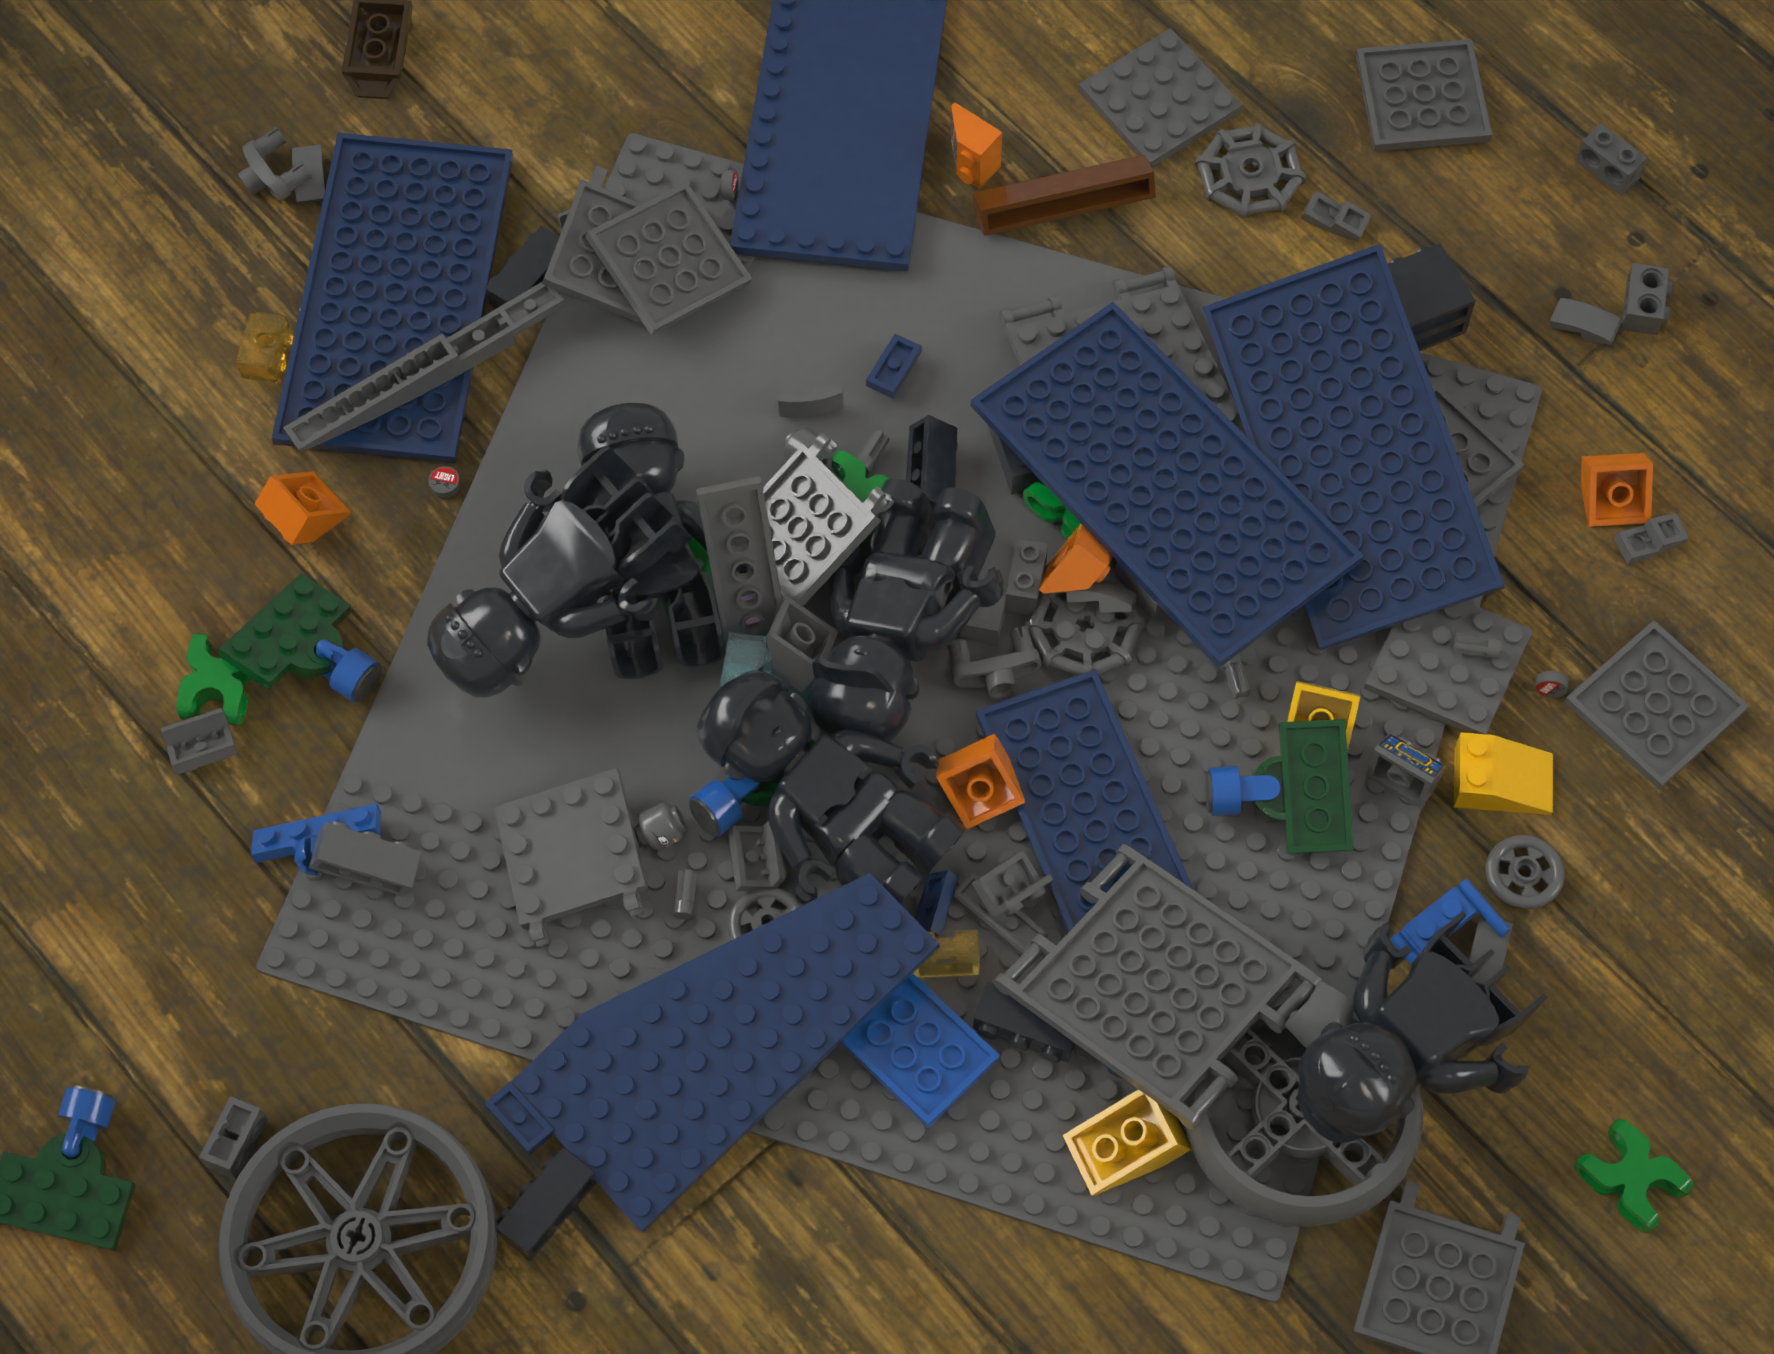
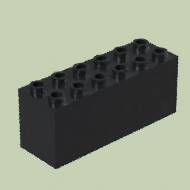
(1432, 296)

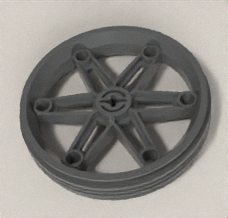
(356, 1221)

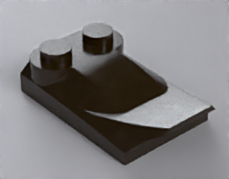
(376, 46)

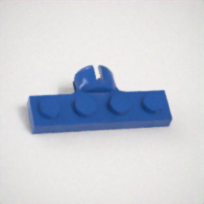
(300, 836)

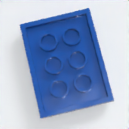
(920, 1050)

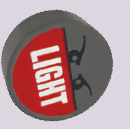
(729, 184)
(444, 482)
(1551, 684)

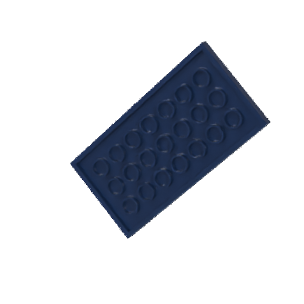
(1078, 787)

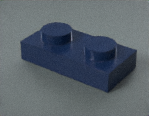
(893, 366)
(935, 901)
(519, 1118)

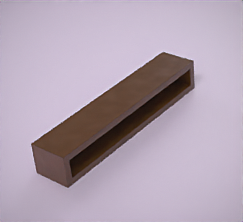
(1064, 195)

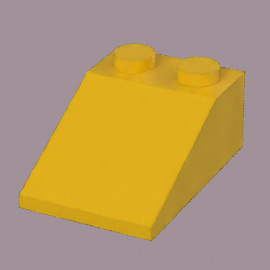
(1323, 703)
(1502, 775)
(1125, 1142)

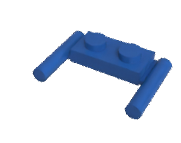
(1431, 920)

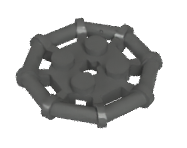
(1248, 184)
(1083, 644)

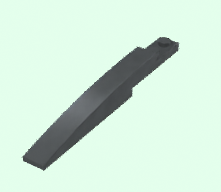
(424, 368)

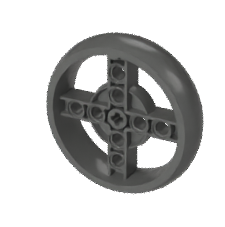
(1235, 1171)

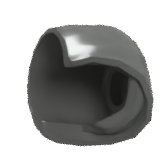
(1321, 1008)

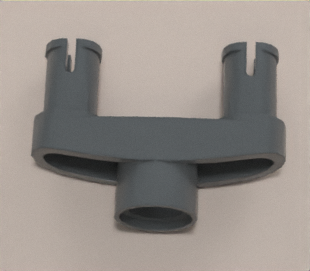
(260, 176)
(995, 672)

